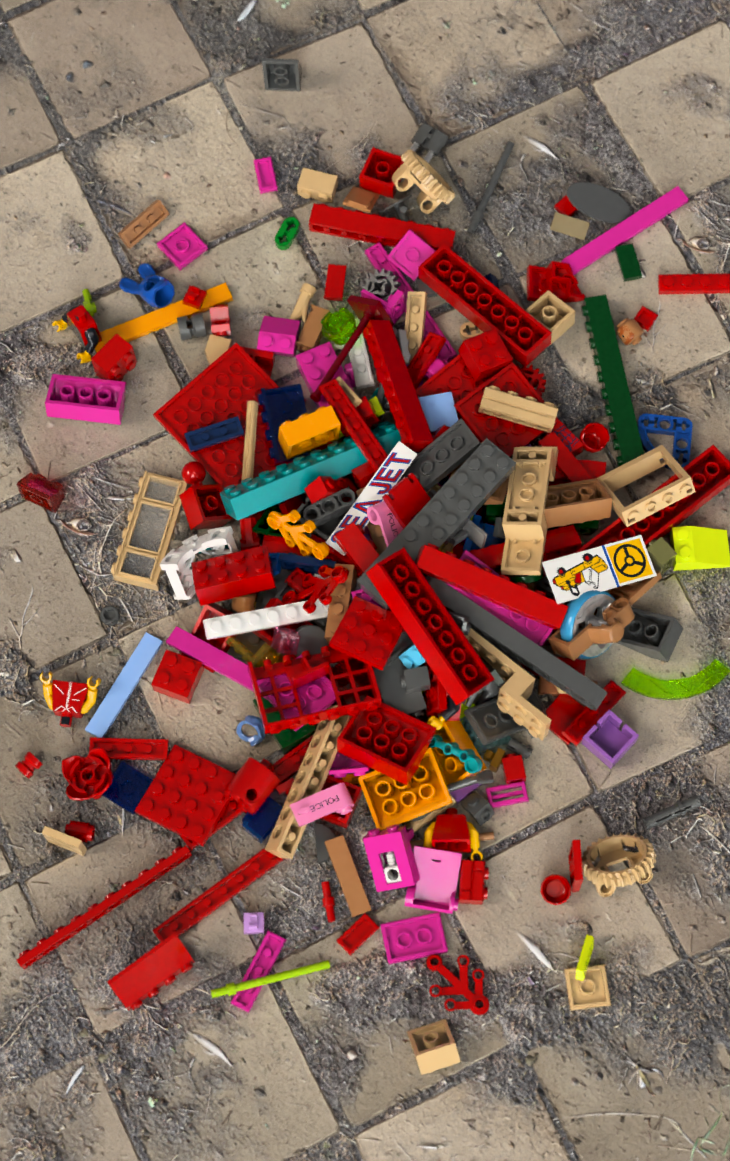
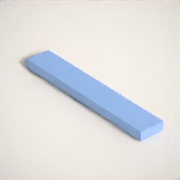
(124, 686)

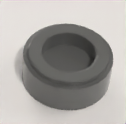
(110, 615)

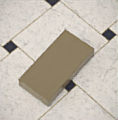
(570, 226)

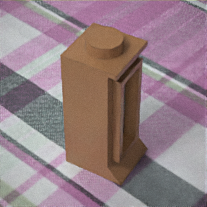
(311, 332)

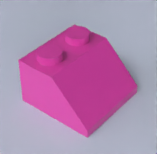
(279, 336)

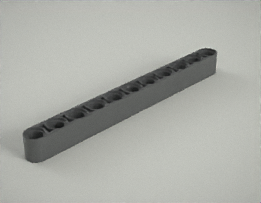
(520, 647)

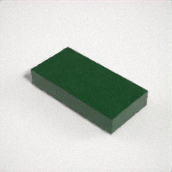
(628, 262)

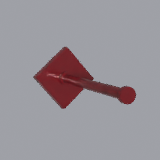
(365, 310)

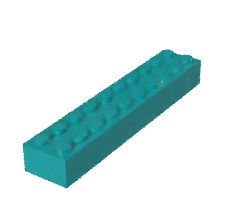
(292, 478)

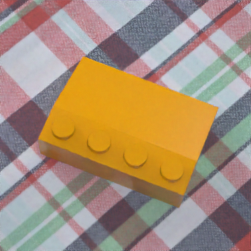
(397, 803)

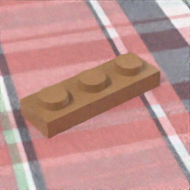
(143, 224)

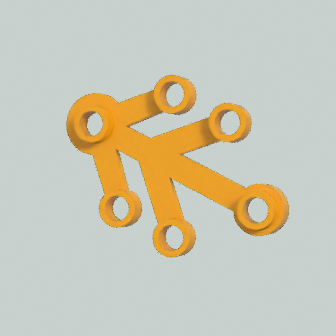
(279, 521)

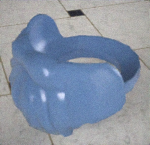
(256, 722)

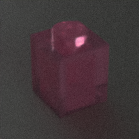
(285, 640)

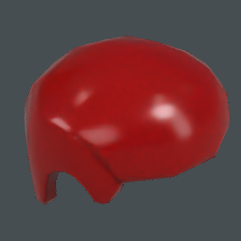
(594, 437)
(555, 889)

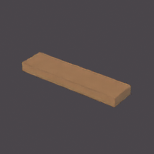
(347, 876)

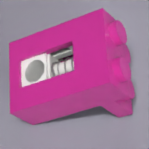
(389, 840)

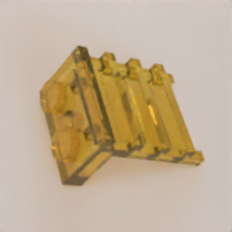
(264, 653)

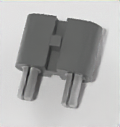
(430, 140)

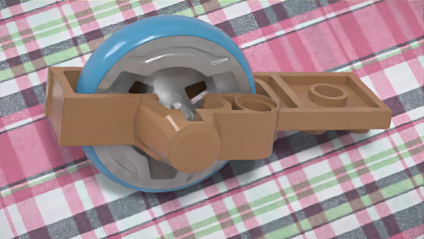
(601, 617)

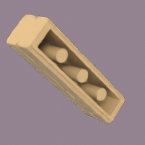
(518, 409)

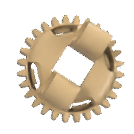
(421, 173)
(612, 852)

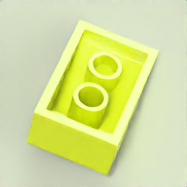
(699, 548)

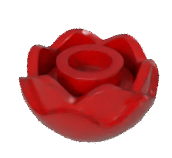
(341, 668)

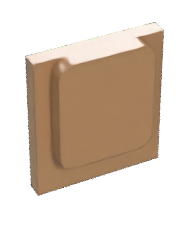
(361, 199)

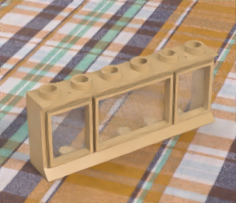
(149, 530)

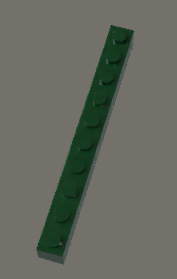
(612, 378)

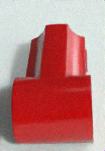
(248, 538)

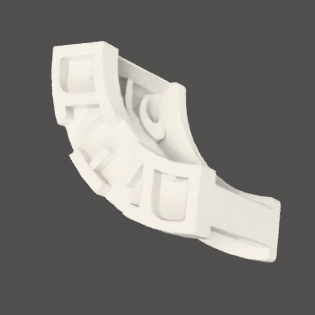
(176, 559)

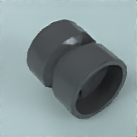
(198, 326)

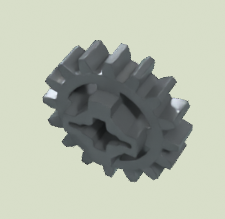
(388, 285)

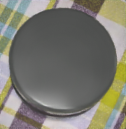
(311, 639)

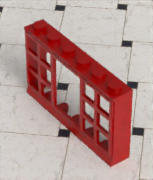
(270, 670)

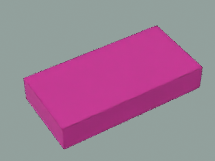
(265, 175)

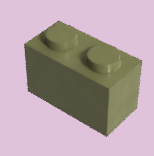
(661, 555)

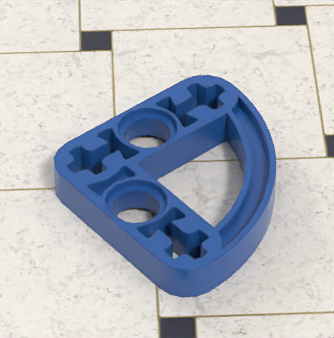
(678, 433)

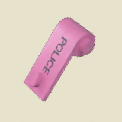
(381, 515)
(323, 803)

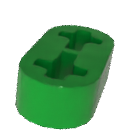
(290, 235)

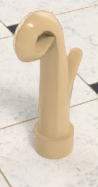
(306, 293)

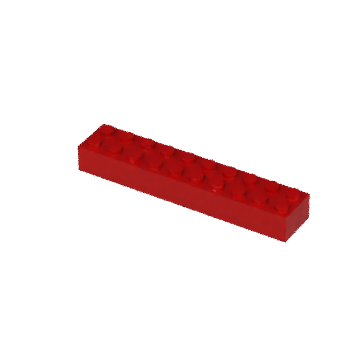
(709, 476)

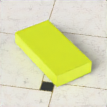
(584, 957)

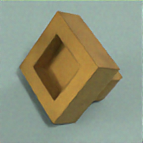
(494, 758)

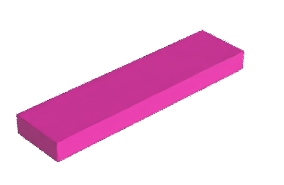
(259, 967)

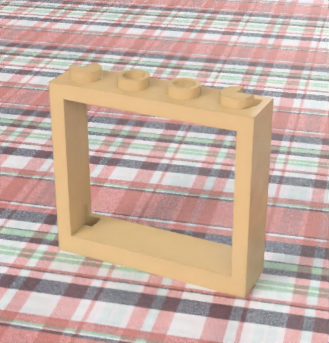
(655, 501)

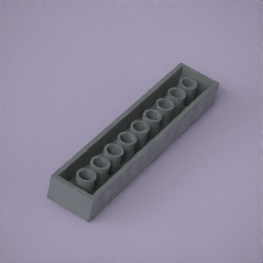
(449, 507)

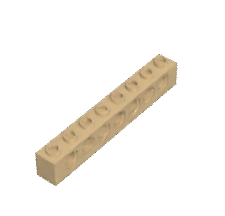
(307, 782)

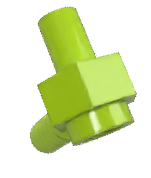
(90, 307)

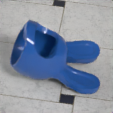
(153, 289)

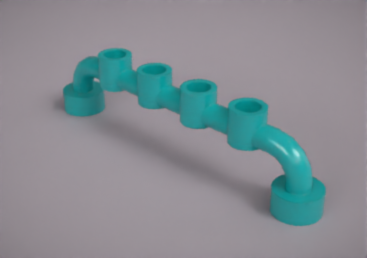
(471, 762)

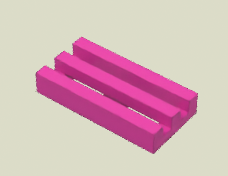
(505, 795)

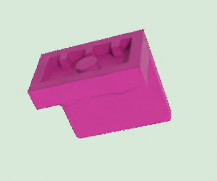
(393, 306)
(343, 765)

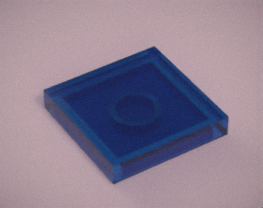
(127, 787)

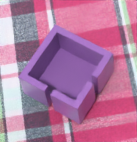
(609, 742)

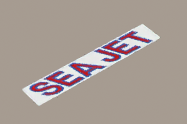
(379, 485)

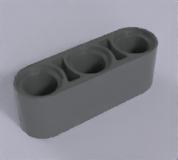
(334, 500)

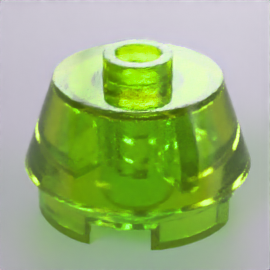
(338, 326)

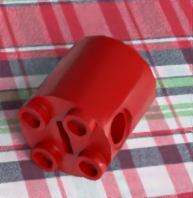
(252, 785)

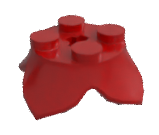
(78, 769)

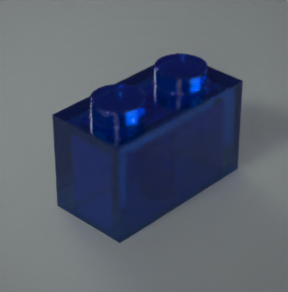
(263, 821)

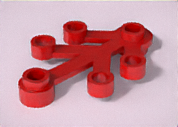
(337, 575)
(460, 986)

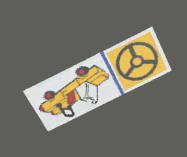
(599, 569)

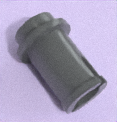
(519, 748)

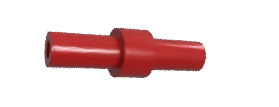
(328, 902)

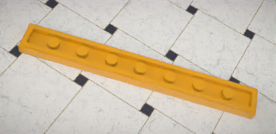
(164, 317)

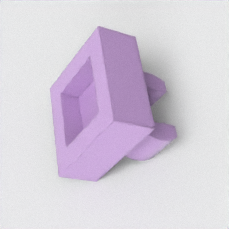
(254, 923)

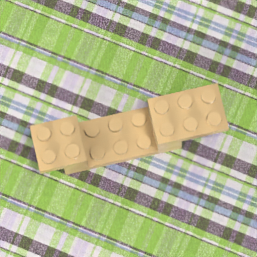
(525, 508)
(515, 691)

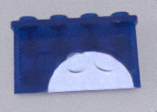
(280, 406)

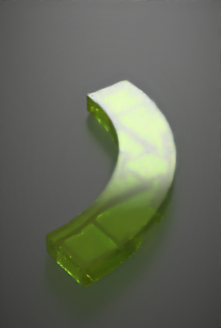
(676, 688)

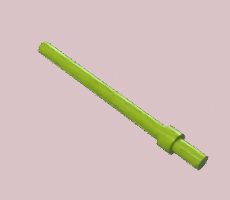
(232, 988)

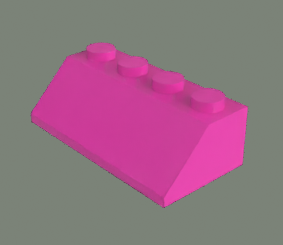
(85, 399)

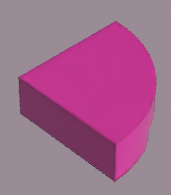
(349, 373)

